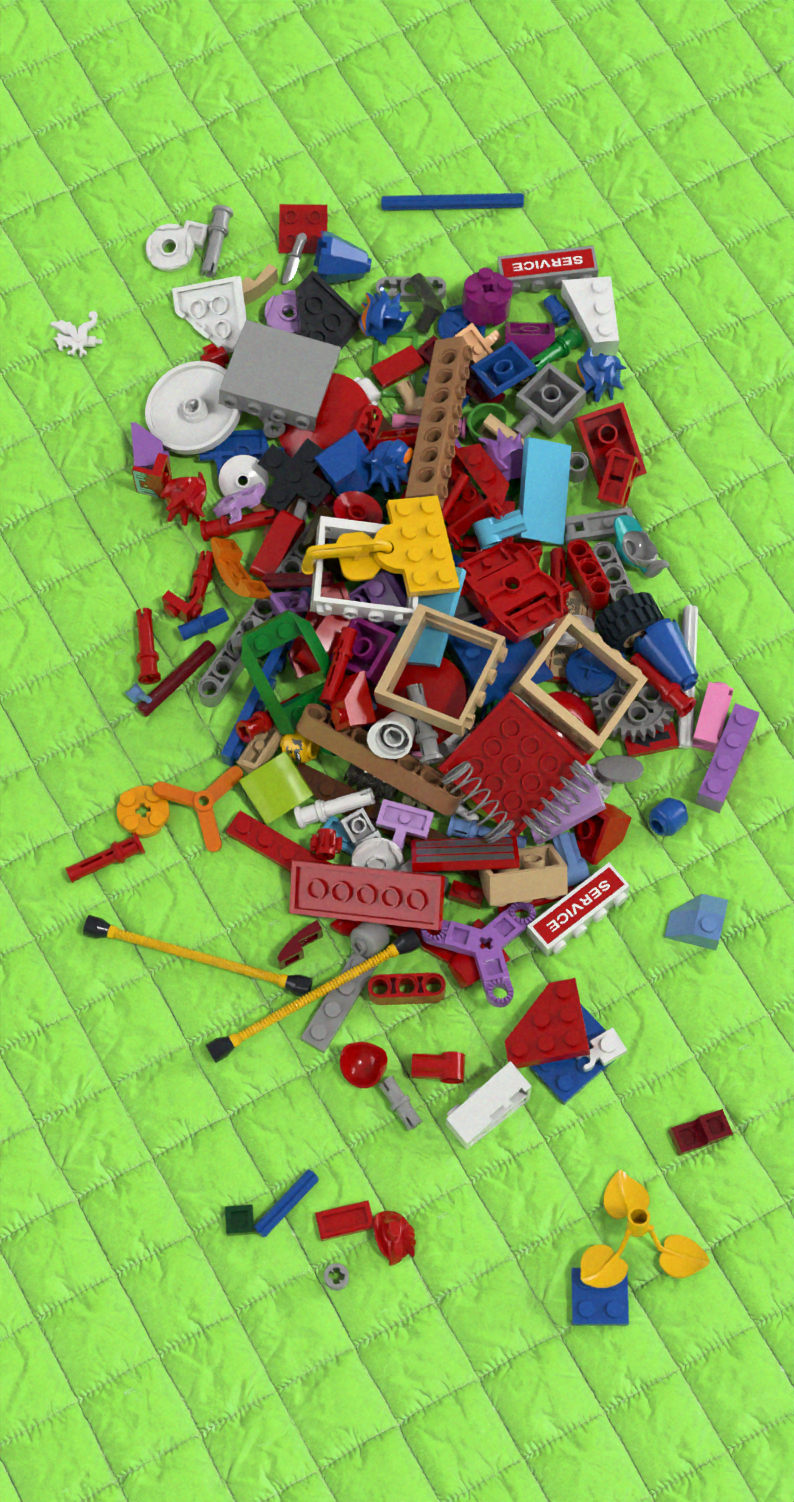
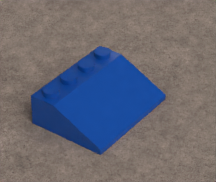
(472, 659)

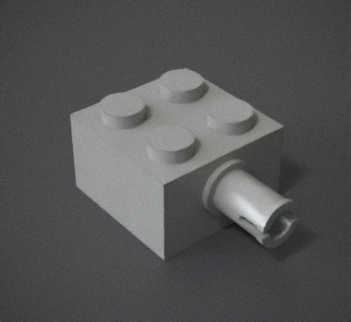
(548, 402)

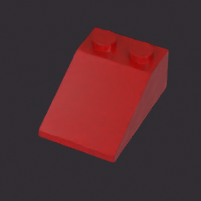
(607, 431)

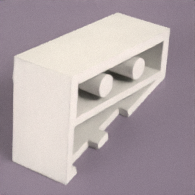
(489, 1106)

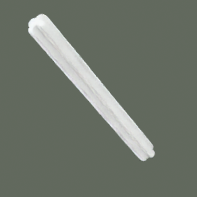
(689, 632)

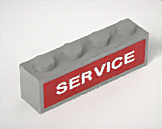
(547, 268)

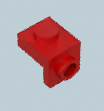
(179, 608)

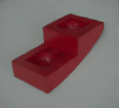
(293, 949)
(700, 1132)

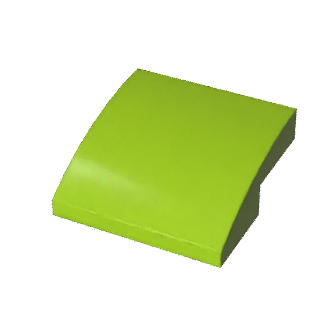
(276, 787)

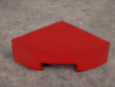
(344, 927)

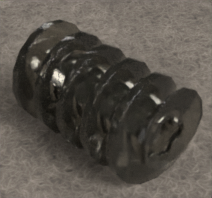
(365, 780)

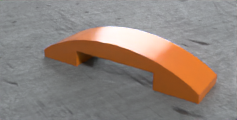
(227, 560)

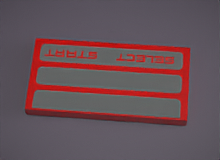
(464, 854)

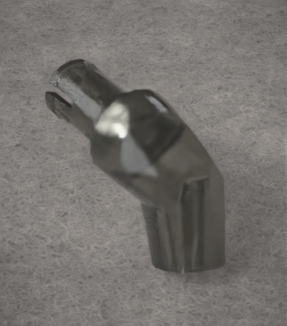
(430, 300)

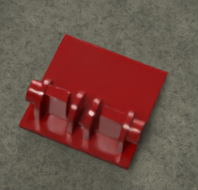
(304, 219)

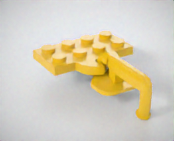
(417, 547)

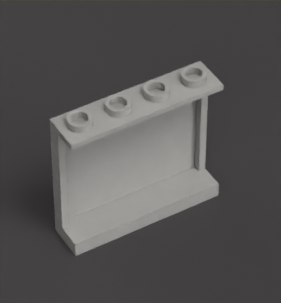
(278, 375)

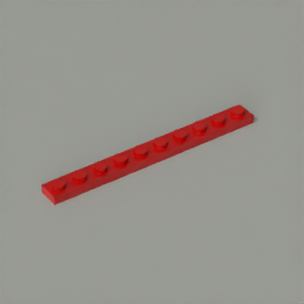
(282, 852)

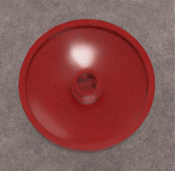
(335, 417)
(443, 691)

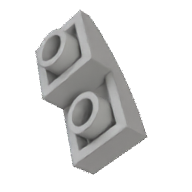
(358, 827)

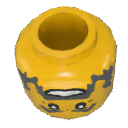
(299, 747)

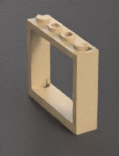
(427, 616)
(556, 713)

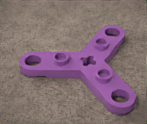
(490, 962)

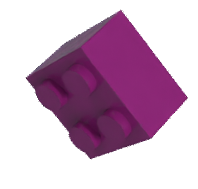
(371, 650)

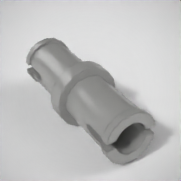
(400, 1103)

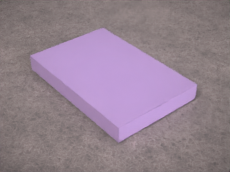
(589, 805)

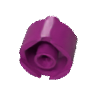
(487, 297)

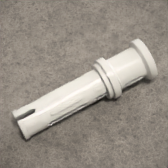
(323, 810)

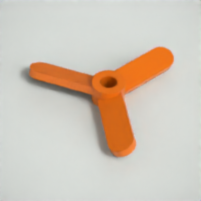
(210, 794)

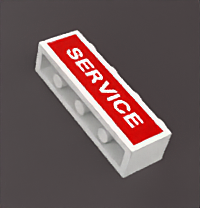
(578, 909)

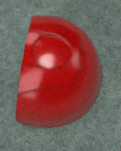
(363, 1064)

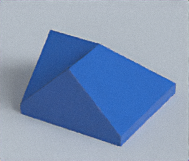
(502, 369)
(343, 464)

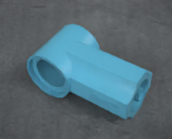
(493, 531)

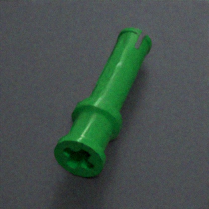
(558, 349)

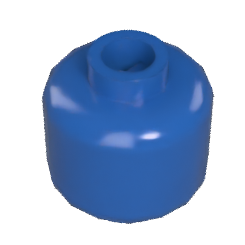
(668, 817)

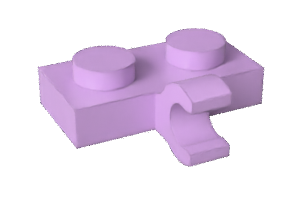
(235, 502)
(404, 821)

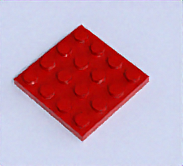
(515, 760)

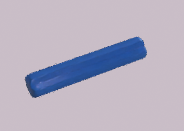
(286, 1203)

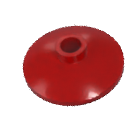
(357, 507)

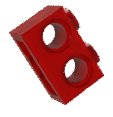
(618, 479)

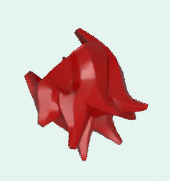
(184, 497)

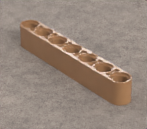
(402, 773)

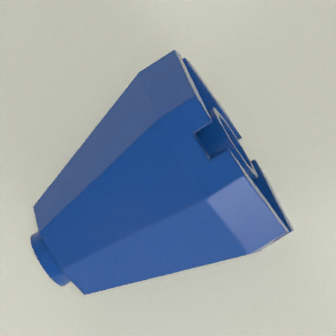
(339, 259)

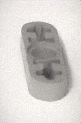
(393, 282)

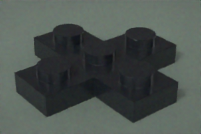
(294, 476)

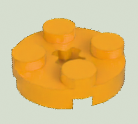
(155, 819)

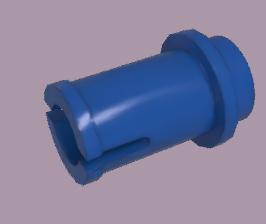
(560, 315)

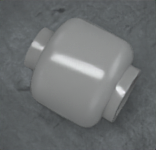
(369, 939)

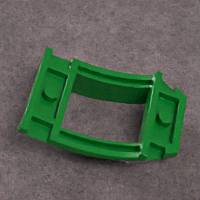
(268, 637)

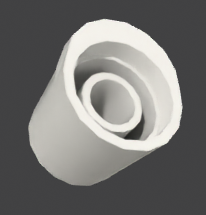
(392, 735)

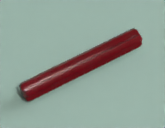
(177, 677)

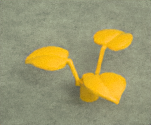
(629, 1199)

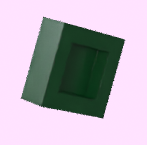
(239, 1220)

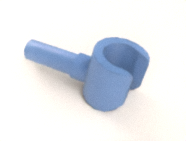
(137, 694)

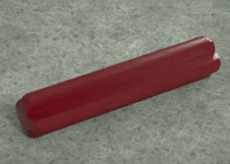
(295, 580)

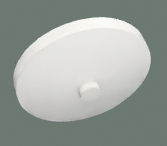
(186, 409)

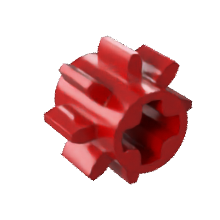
(215, 355)
(326, 844)

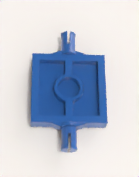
(238, 443)

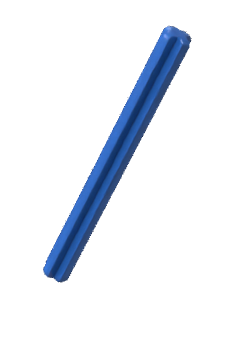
(452, 201)

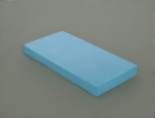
(544, 490)
(433, 641)

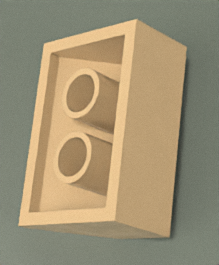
(539, 876)

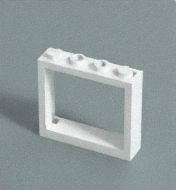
(333, 528)

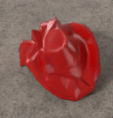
(394, 1236)

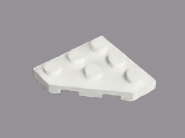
(214, 309)

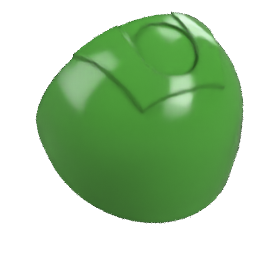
(478, 416)

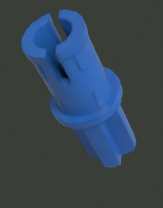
(203, 623)

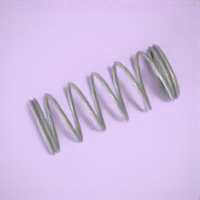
(581, 770)
(458, 771)

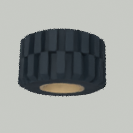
(627, 620)

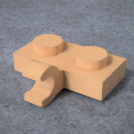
(479, 345)

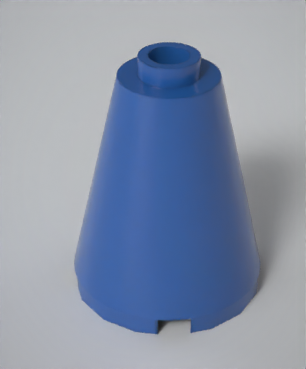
(668, 653)

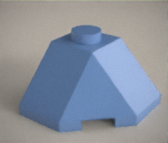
(698, 921)

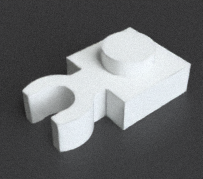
(605, 1048)

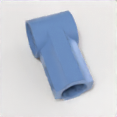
(568, 850)

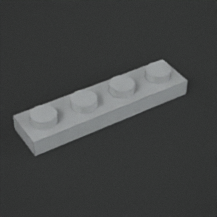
(336, 1007)

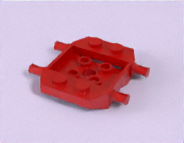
(472, 505)
(493, 599)

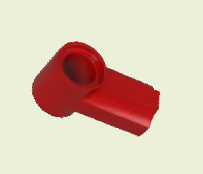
(447, 1067)

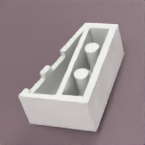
(594, 312)

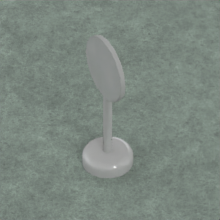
(619, 769)

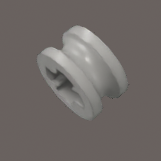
(329, 1281)

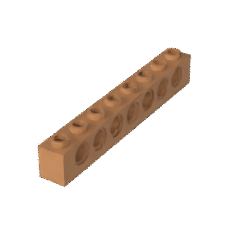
(440, 419)

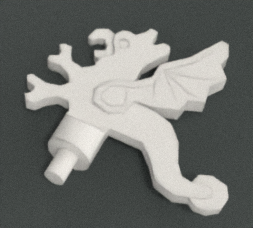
(75, 338)

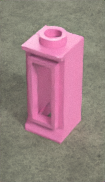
(712, 716)

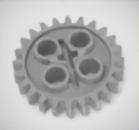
(654, 712)

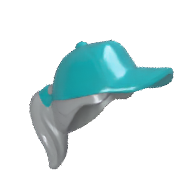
(636, 548)

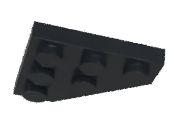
(324, 313)

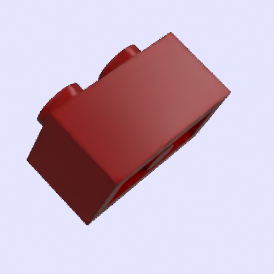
(466, 894)

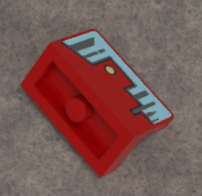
(152, 481)

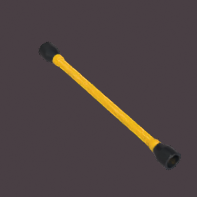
(99, 928)
(223, 1046)

